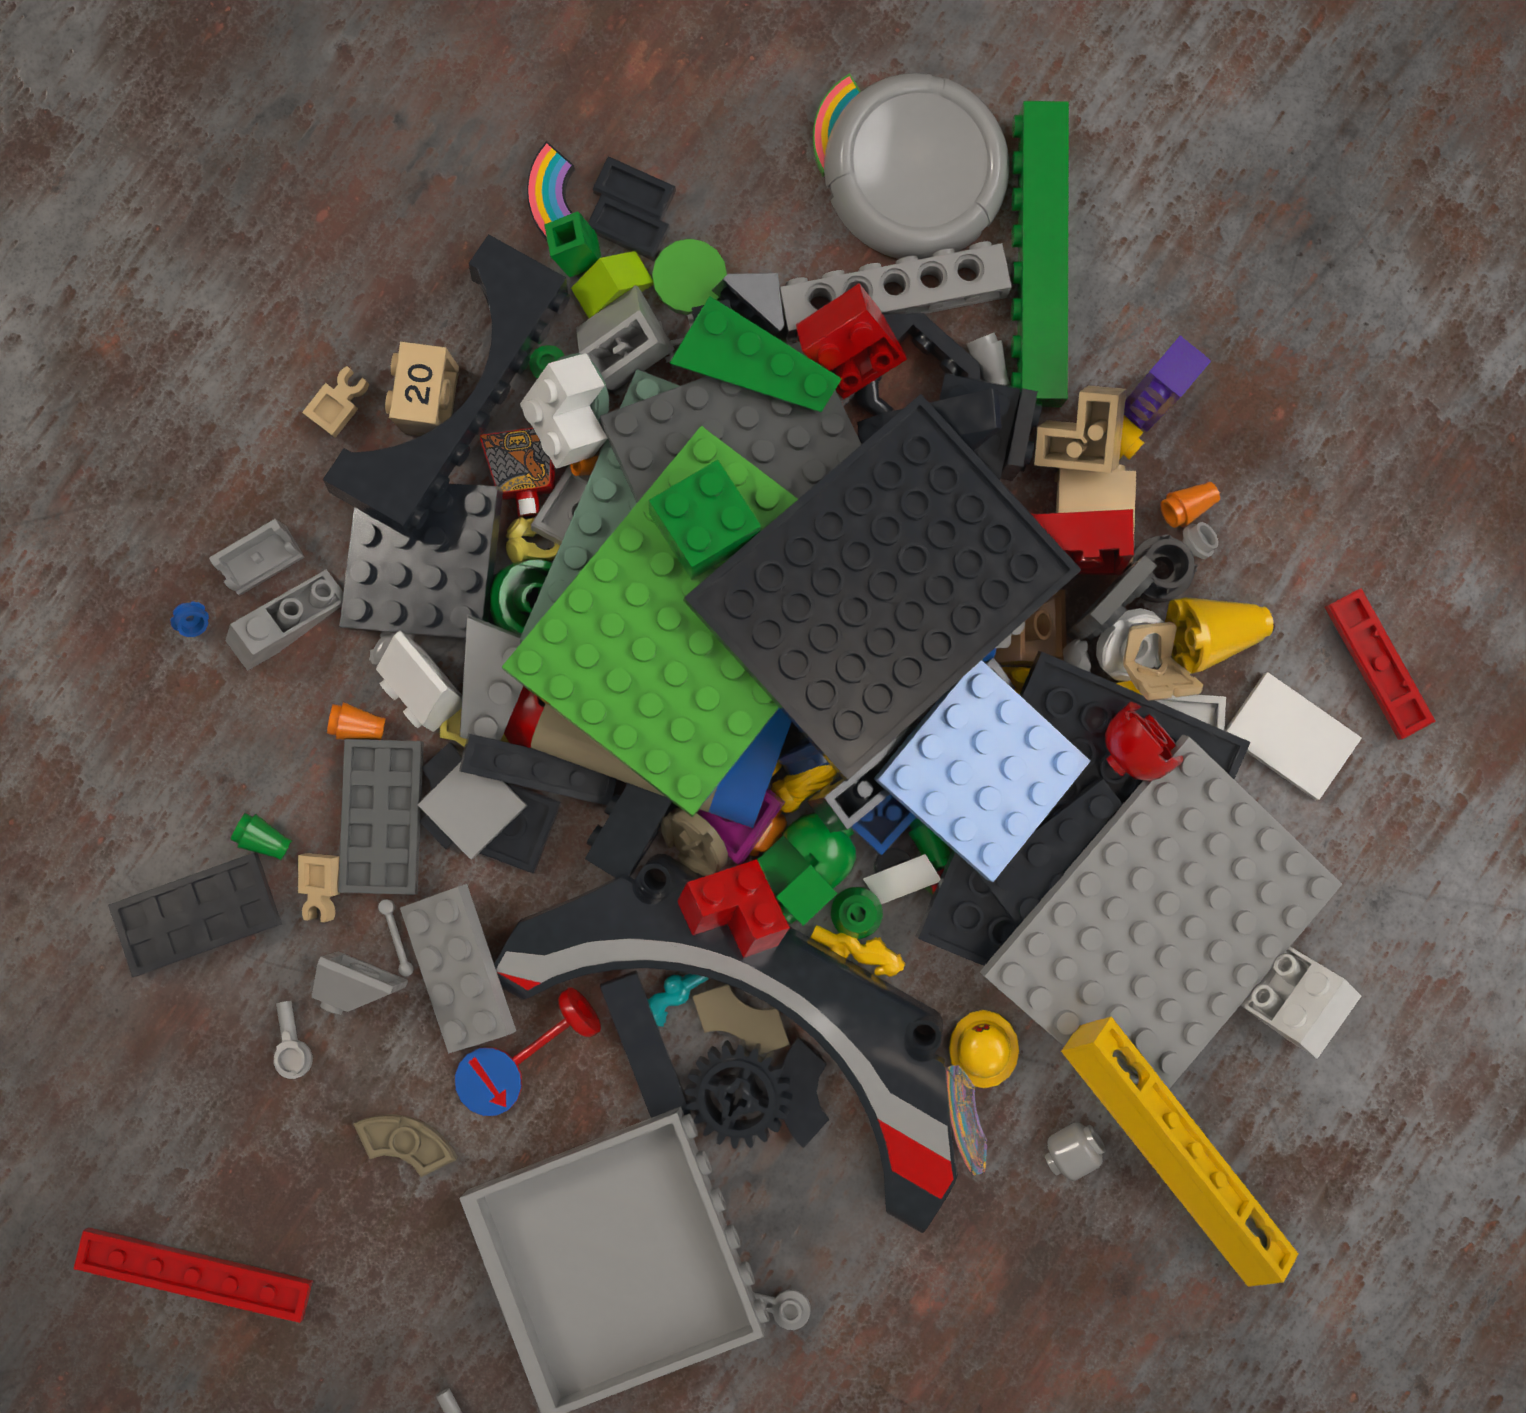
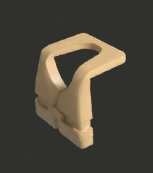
(1170, 677)

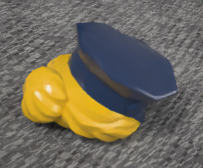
(806, 774)

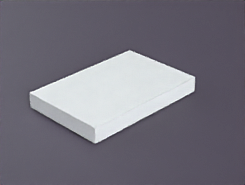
(1293, 736)

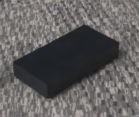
(634, 188)
(628, 227)

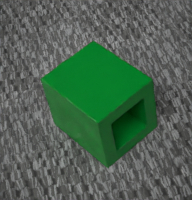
(572, 244)

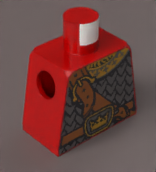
(519, 467)

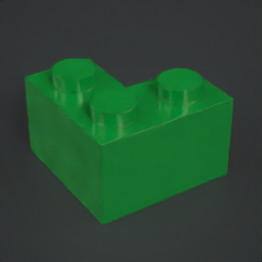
(794, 882)

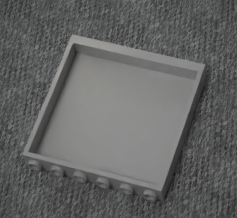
(614, 1263)

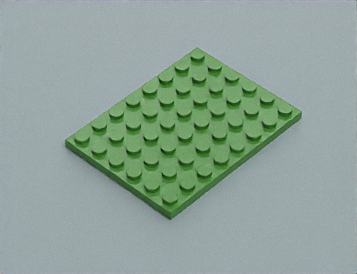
(637, 663)

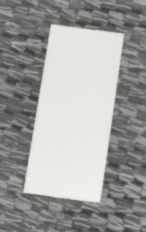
(902, 879)

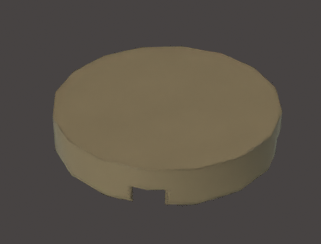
(696, 840)

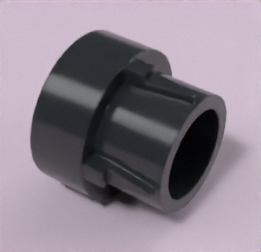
(1179, 562)

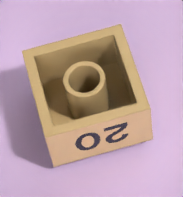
(422, 388)

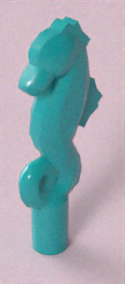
(676, 993)

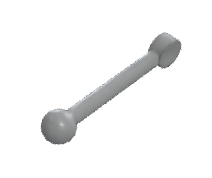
(387, 907)

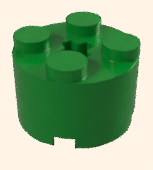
(509, 592)

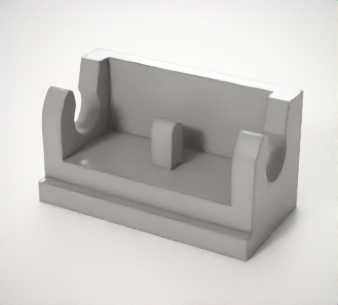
(257, 557)

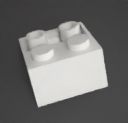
(1302, 1001)

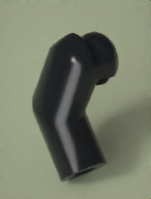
(869, 399)

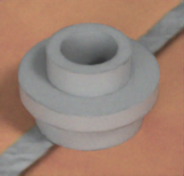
(1200, 539)

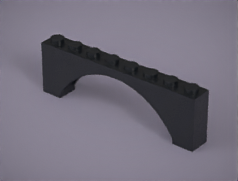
(404, 479)

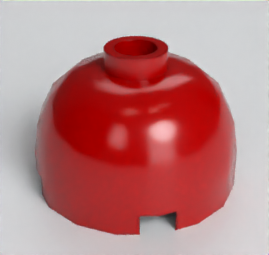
(1139, 745)

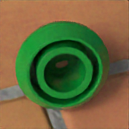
(850, 902)

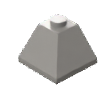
(349, 983)

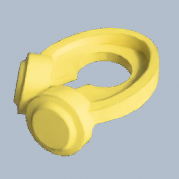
(520, 550)

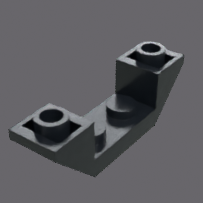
(933, 340)

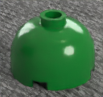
(828, 853)

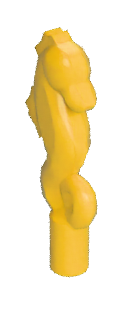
(871, 953)

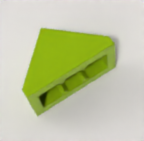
(609, 280)

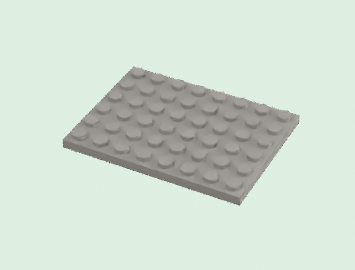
(1165, 917)

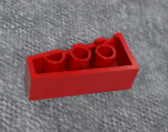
(1093, 539)

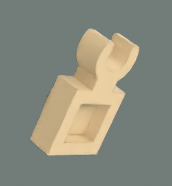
(332, 407)
(319, 879)

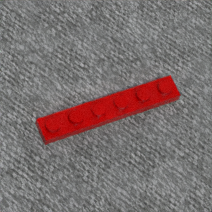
(193, 1274)

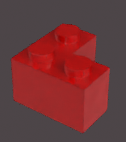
(739, 899)

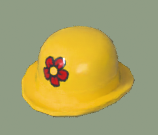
(984, 1048)

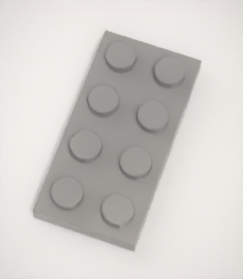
(458, 969)

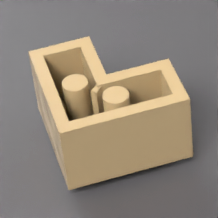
(1090, 442)

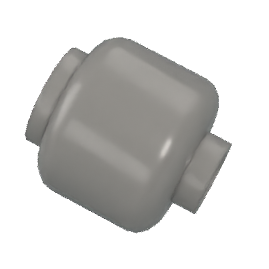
(1075, 1151)

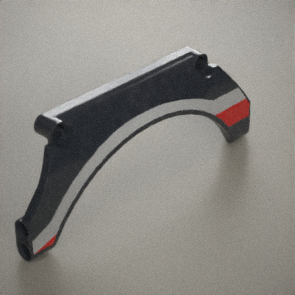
(845, 1008)

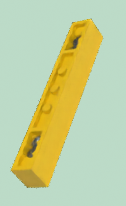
(1180, 1152)

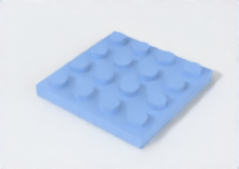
(982, 770)

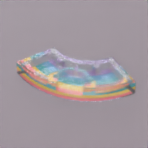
(965, 1120)

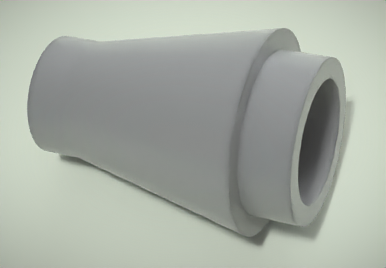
(990, 356)

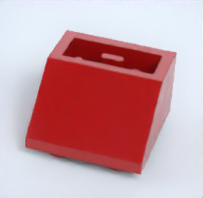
(851, 340)

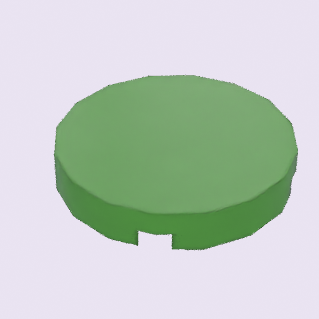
(687, 274)

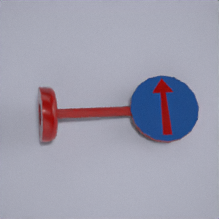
(491, 1079)

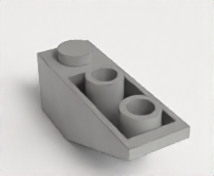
(283, 619)

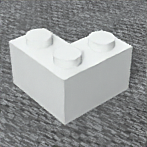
(562, 412)

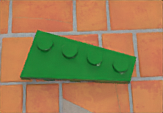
(744, 354)

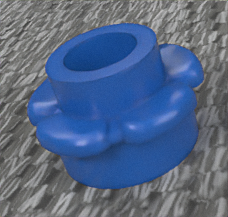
(193, 625)

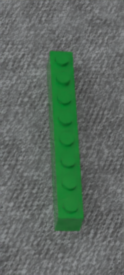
(1042, 250)

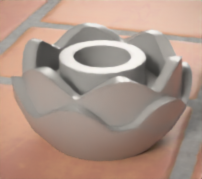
(1077, 655)

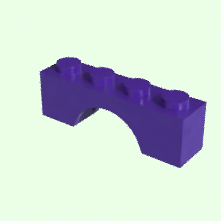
(1165, 383)

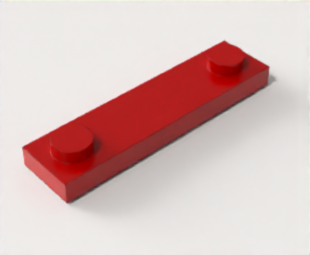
(1380, 664)

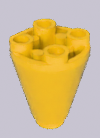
(1214, 630)

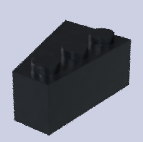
(628, 830)

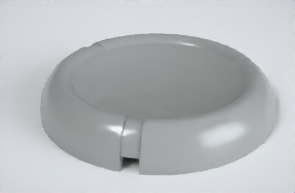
(916, 166)

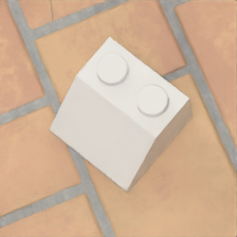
(418, 683)

